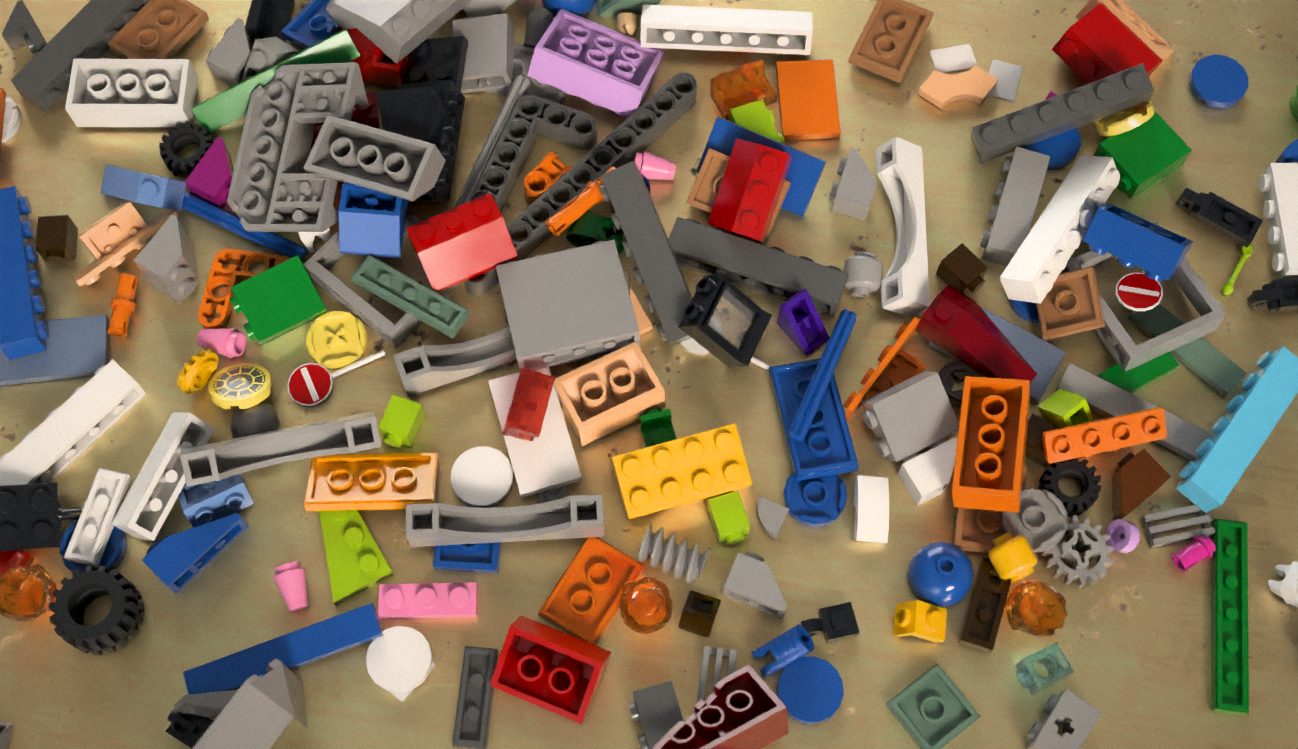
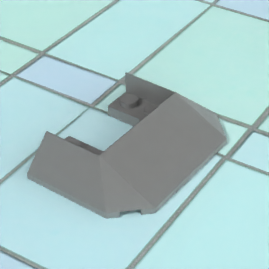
(269, 173)
(258, 711)

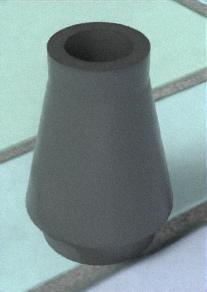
(537, 23)

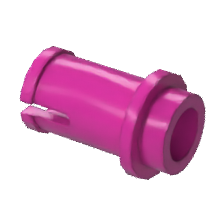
(1200, 548)

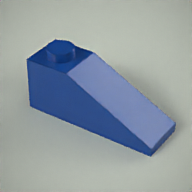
(186, 553)

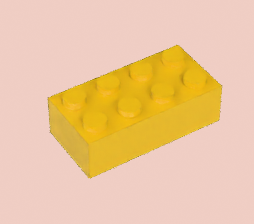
(680, 471)

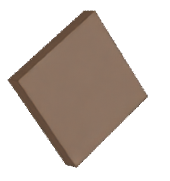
(1071, 305)

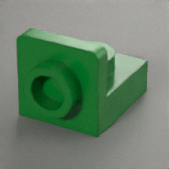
(657, 427)

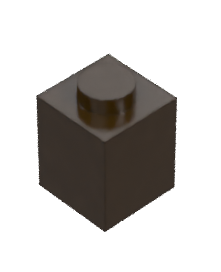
(56, 239)
(962, 270)
(1034, 441)

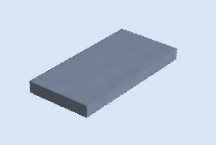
(74, 350)
(1038, 353)

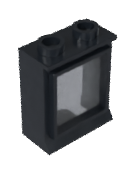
(724, 321)

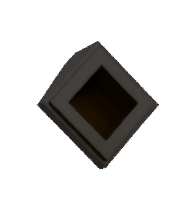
(699, 613)

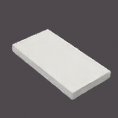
(546, 460)

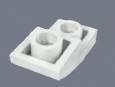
(872, 509)

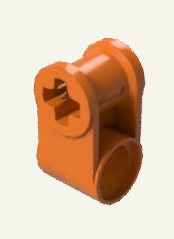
(543, 176)

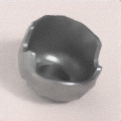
(254, 420)

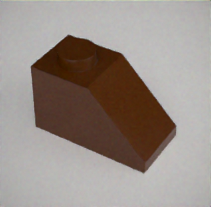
(1135, 482)

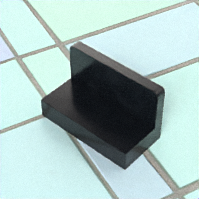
(268, 18)

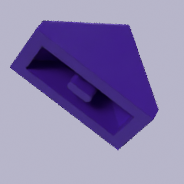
(802, 322)

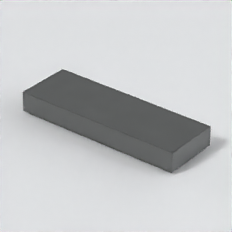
(475, 698)

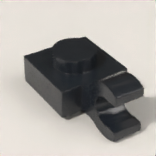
(834, 622)

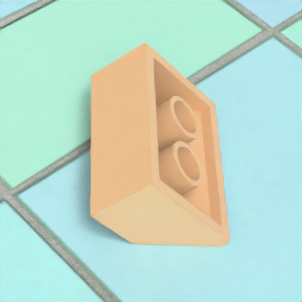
(1133, 22)
(609, 393)

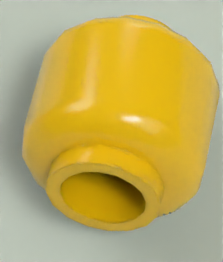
(1012, 557)

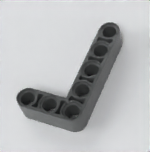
(519, 148)

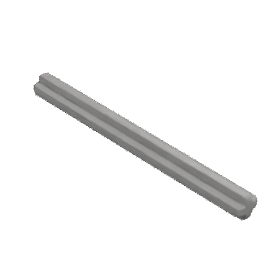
(517, 90)

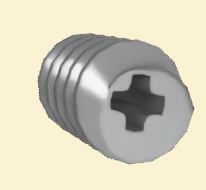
(673, 555)

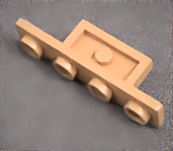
(115, 237)

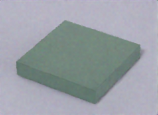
(932, 709)

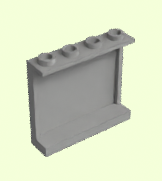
(567, 305)

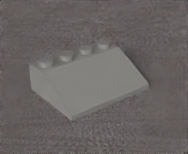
(398, 24)

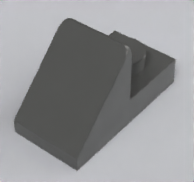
(23, 30)

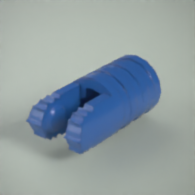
(785, 649)

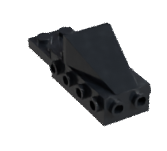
(430, 104)

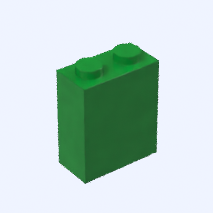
(1144, 154)
(277, 301)

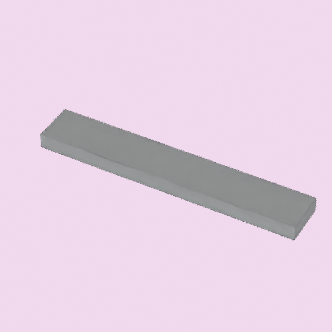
(1113, 401)

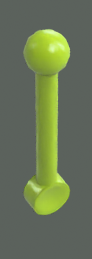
(1227, 289)

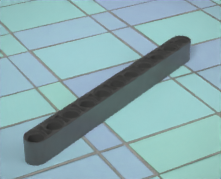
(590, 170)

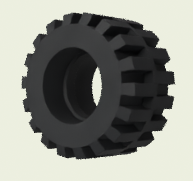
(76, 596)

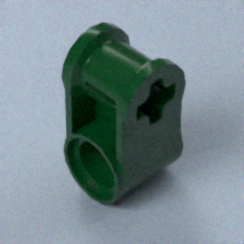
(594, 228)

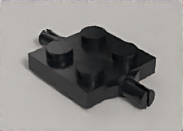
(31, 516)

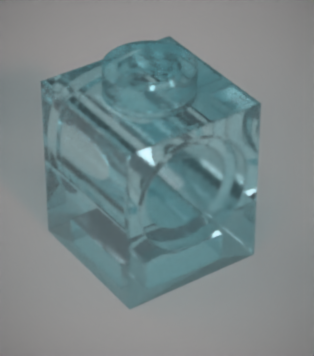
(1055, 662)

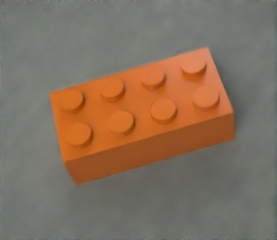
(991, 444)

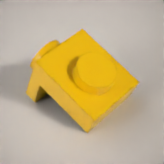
(920, 620)

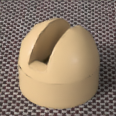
(627, 23)

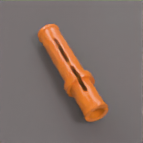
(576, 207)

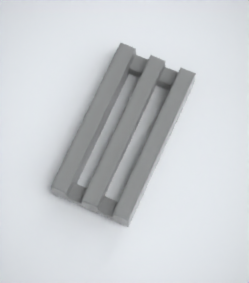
(1202, 519)
(719, 653)

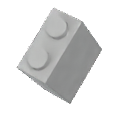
(489, 52)
(910, 416)

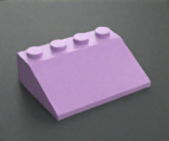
(594, 63)

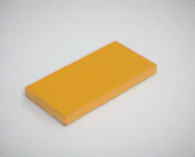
(371, 481)

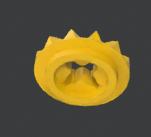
(197, 371)

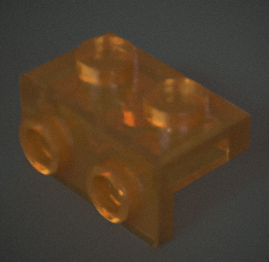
(741, 88)

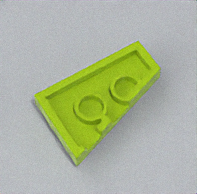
(351, 554)

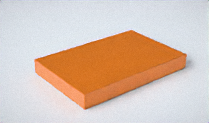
(807, 100)
(590, 590)

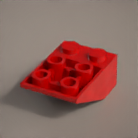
(375, 64)

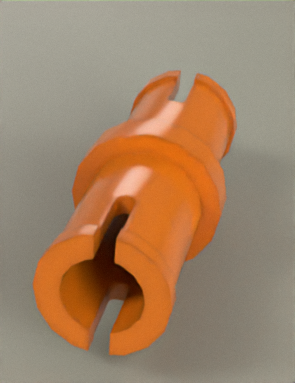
(123, 305)

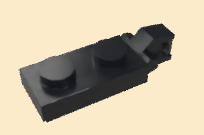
(1220, 215)
(1277, 295)

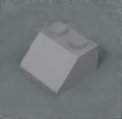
(170, 261)

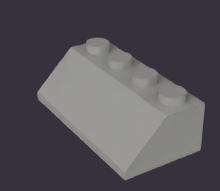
(375, 159)

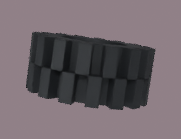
(180, 139)
(1080, 472)

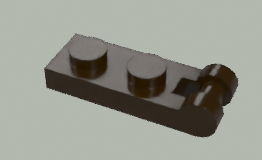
(984, 609)

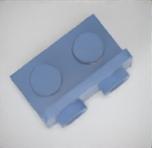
(214, 499)

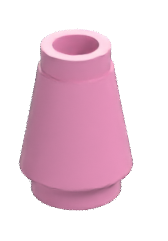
(654, 167)
(224, 341)
(292, 585)

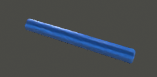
(232, 222)
(822, 375)

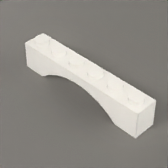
(907, 280)

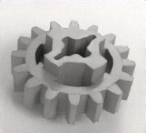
(1090, 544)

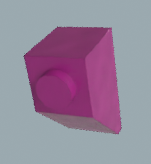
(212, 175)

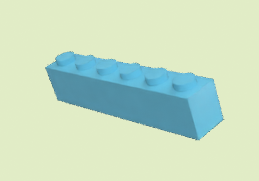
(1241, 431)

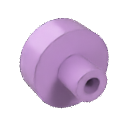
(1123, 535)

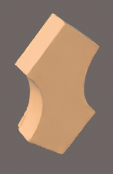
(946, 88)

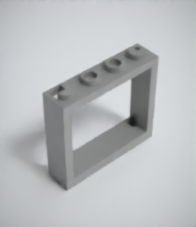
(326, 258)
(1120, 343)

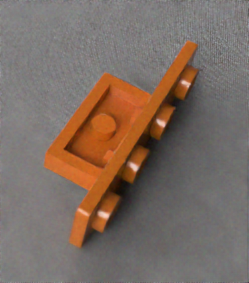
(894, 368)
(1104, 435)

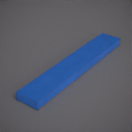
(291, 649)

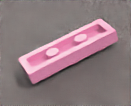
(428, 600)

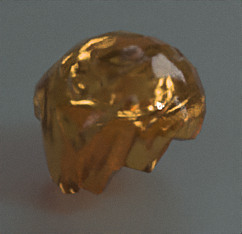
(26, 593)
(645, 605)
(1036, 608)

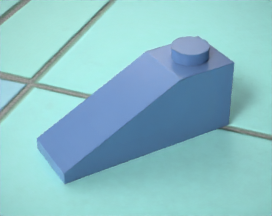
(143, 188)

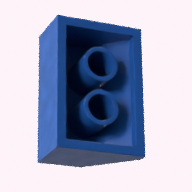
(1136, 242)

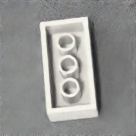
(131, 92)

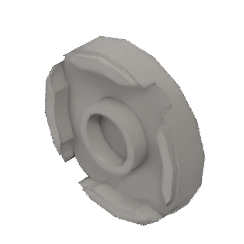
(1040, 519)

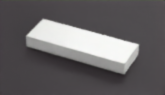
(96, 517)

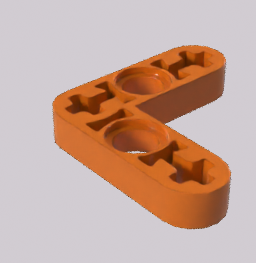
(230, 277)

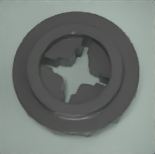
(955, 371)

